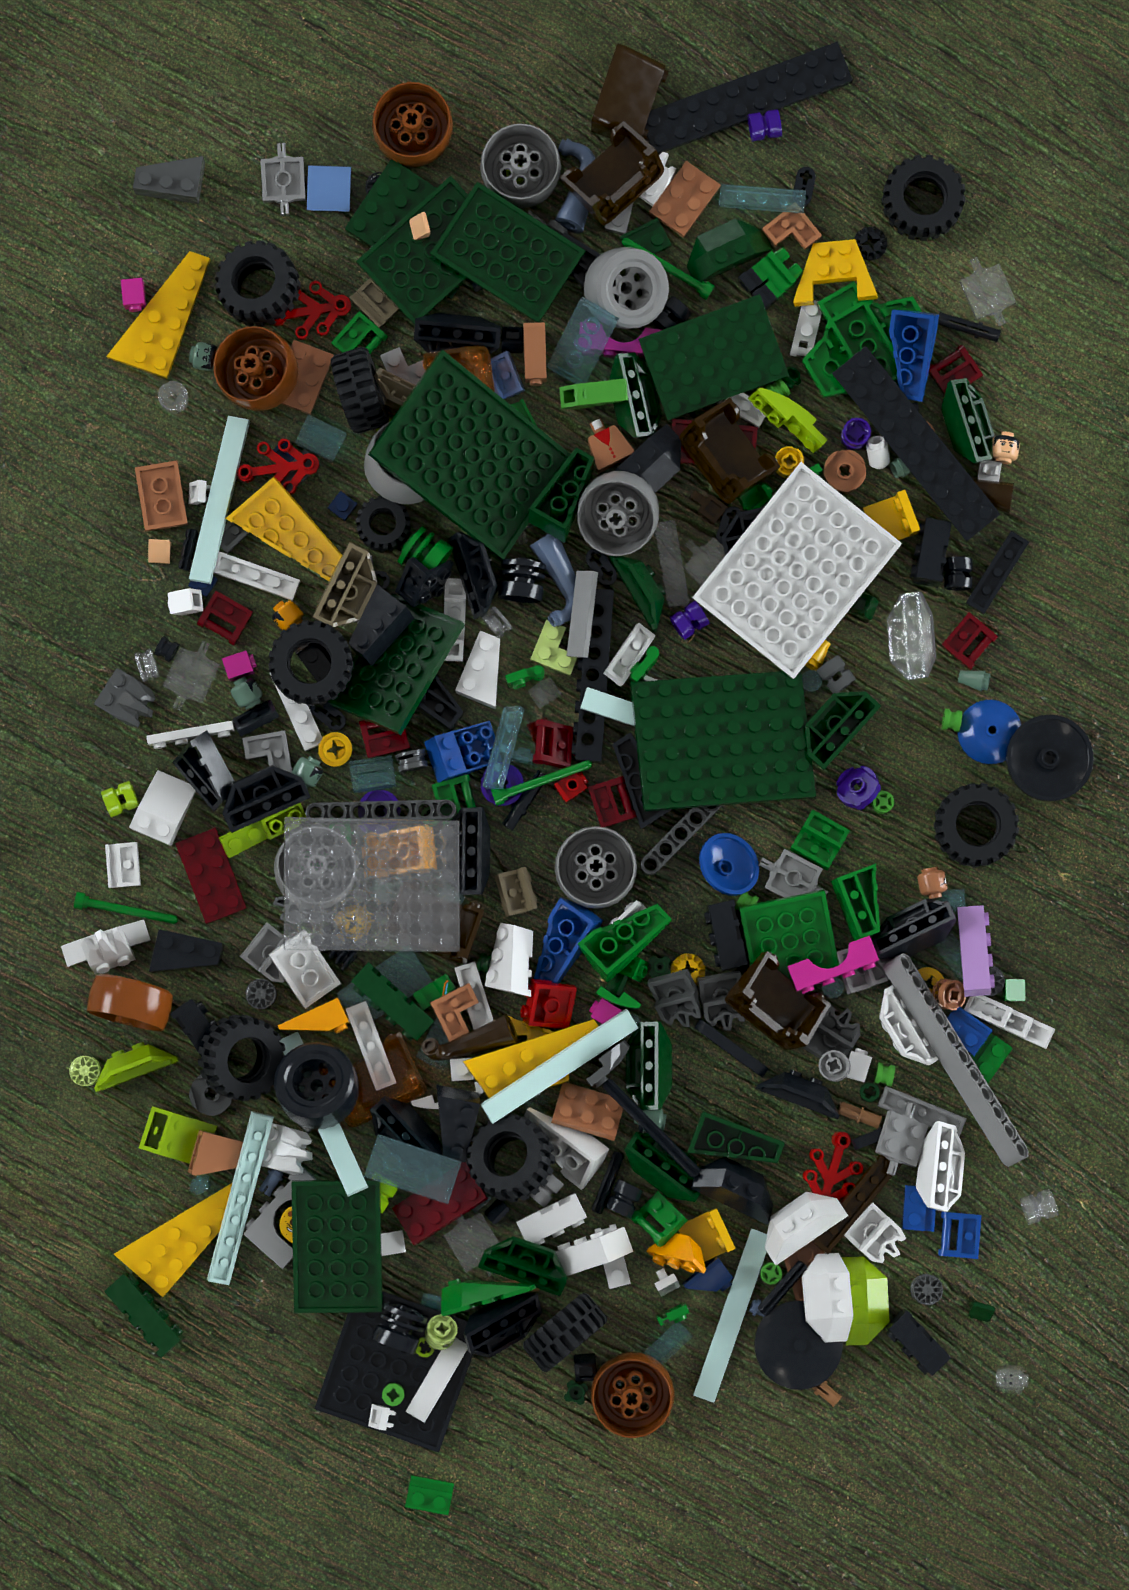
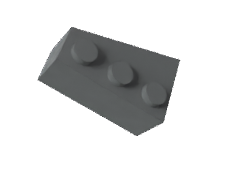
(171, 180)

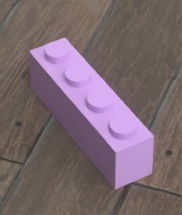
(974, 951)

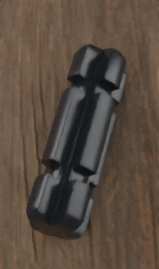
(188, 549)

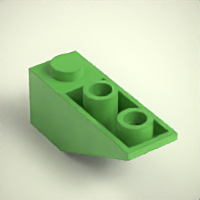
(593, 394)

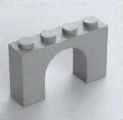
(263, 1229)

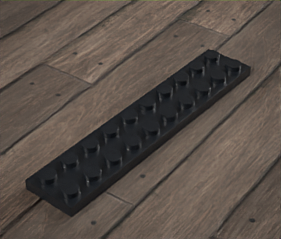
(756, 92)
(916, 443)

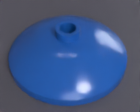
(974, 733)
(736, 859)

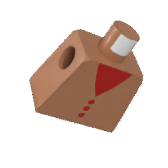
(607, 446)

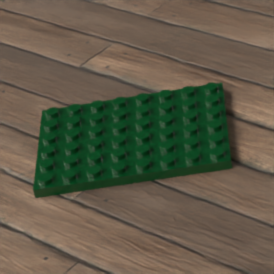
(469, 454)
(721, 740)

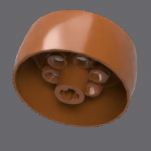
(411, 97)
(249, 347)
(129, 1002)
(651, 1374)

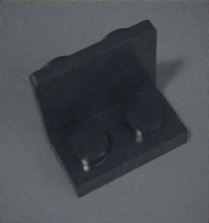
(421, 584)

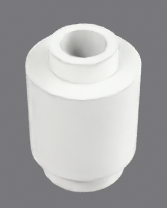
(877, 452)

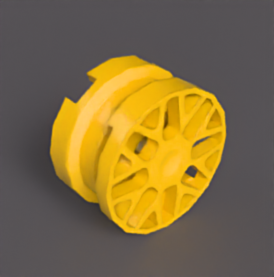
(788, 459)

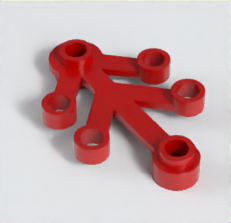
(315, 309)
(281, 467)
(830, 1175)

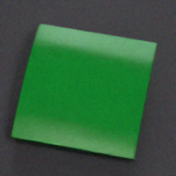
(819, 840)
(624, 1001)

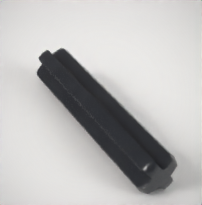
(607, 1182)
(782, 1288)

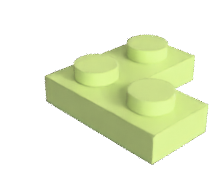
(548, 651)

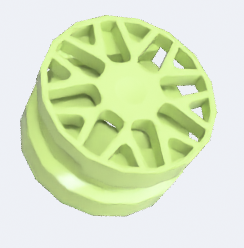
(85, 1070)
(441, 1332)

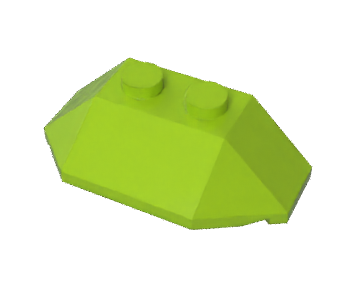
(133, 1064)
(869, 1300)

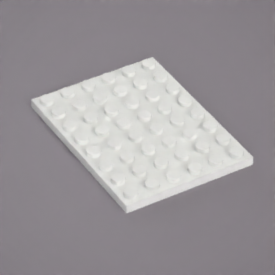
(797, 570)

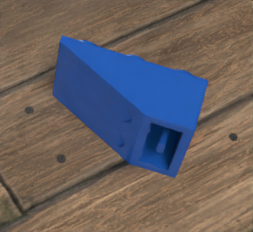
(460, 751)

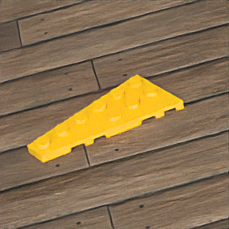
(159, 328)
(287, 528)
(504, 1066)
(174, 1246)

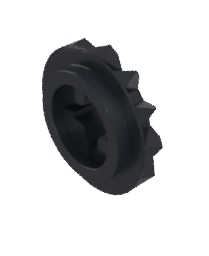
(879, 247)

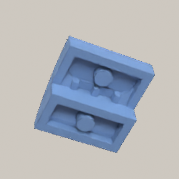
(328, 188)
(505, 376)

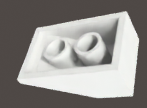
(163, 808)

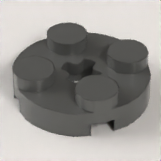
(205, 1104)

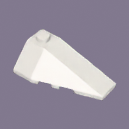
(574, 1150)

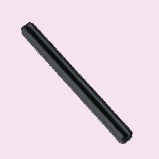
(651, 1128)

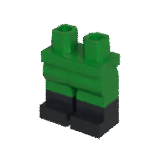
(773, 271)

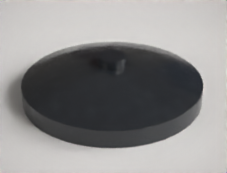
(1049, 758)
(792, 1350)

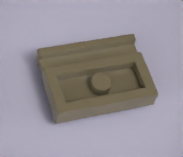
(374, 303)

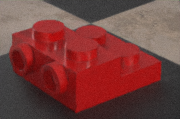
(549, 1004)

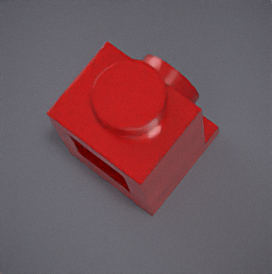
(567, 793)

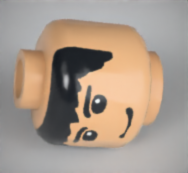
(1005, 448)

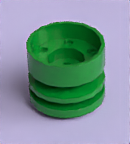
(424, 550)

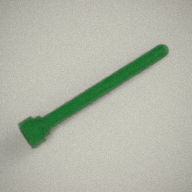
(703, 288)
(501, 795)
(83, 901)

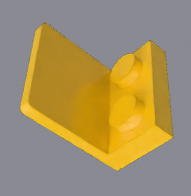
(895, 515)
(709, 1233)

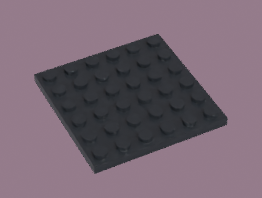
(366, 1367)

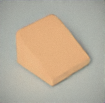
(420, 226)
(159, 551)

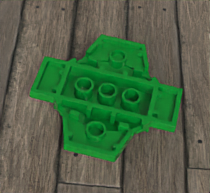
(848, 330)

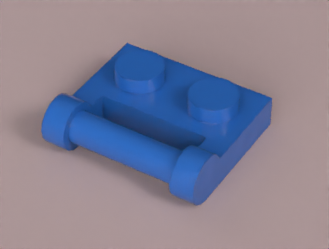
(967, 1235)

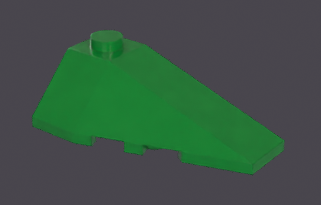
(617, 944)
(470, 1293)

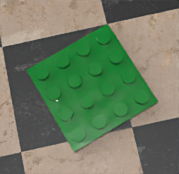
(791, 929)

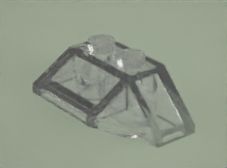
(912, 636)

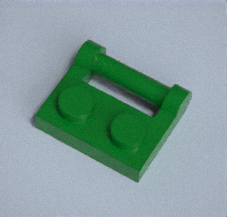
(356, 332)
(639, 670)
(446, 791)
(664, 1213)

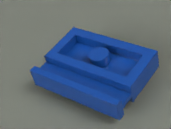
(969, 1029)
(916, 1213)

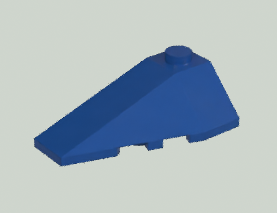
(913, 345)
(566, 928)

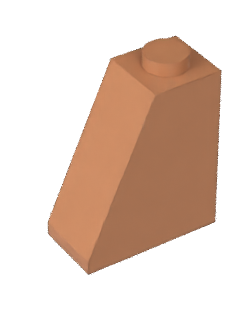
(535, 353)
(214, 1153)

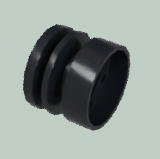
(521, 576)
(400, 1328)

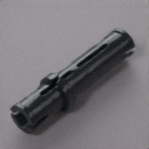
(992, 333)
(520, 807)

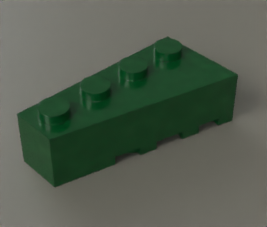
(558, 502)
(392, 1001)
(728, 1139)
(145, 1314)

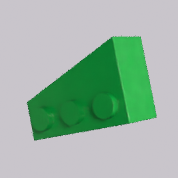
(858, 901)

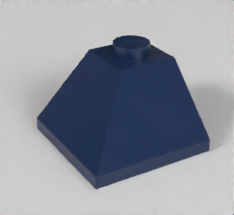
(713, 1279)

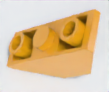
(678, 1253)

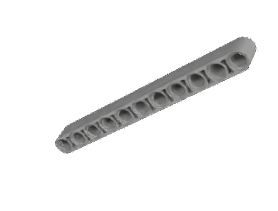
(956, 1060)

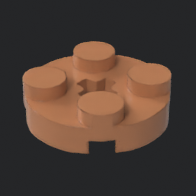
(842, 459)

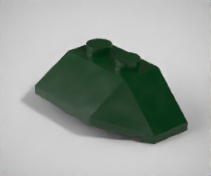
(726, 249)
(642, 410)
(967, 421)
(641, 586)
(837, 724)
(649, 1066)
(659, 1168)
(526, 1264)

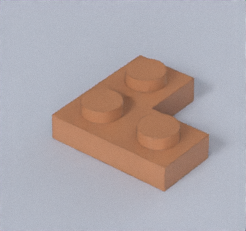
(795, 224)
(448, 1009)

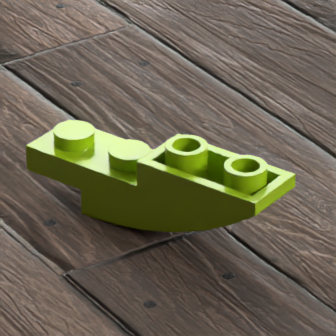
(784, 411)
(259, 831)

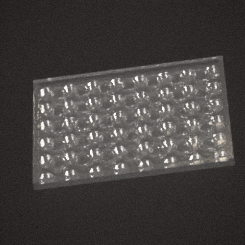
(371, 885)

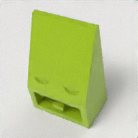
(172, 1134)

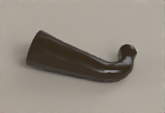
(997, 492)
(487, 1037)

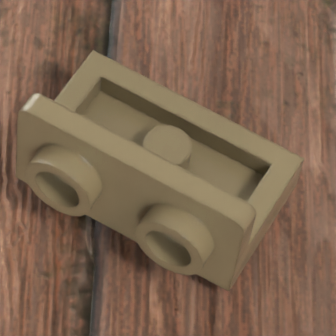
(516, 891)

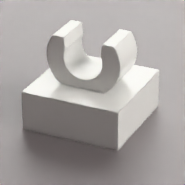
(989, 470)
(197, 492)
(666, 1283)
(379, 1417)

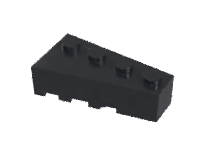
(628, 760)

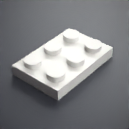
(305, 973)

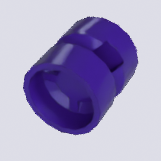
(764, 125)
(855, 434)
(689, 620)

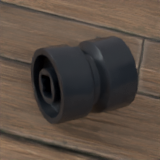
(676, 311)
(958, 573)
(624, 1199)

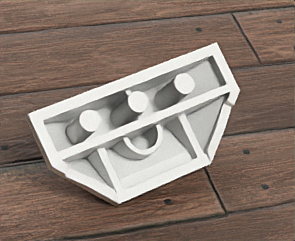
(903, 1029)
(941, 1167)
(801, 1223)
(828, 1297)

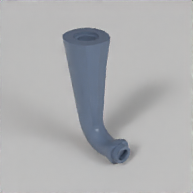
(572, 213)
(553, 555)

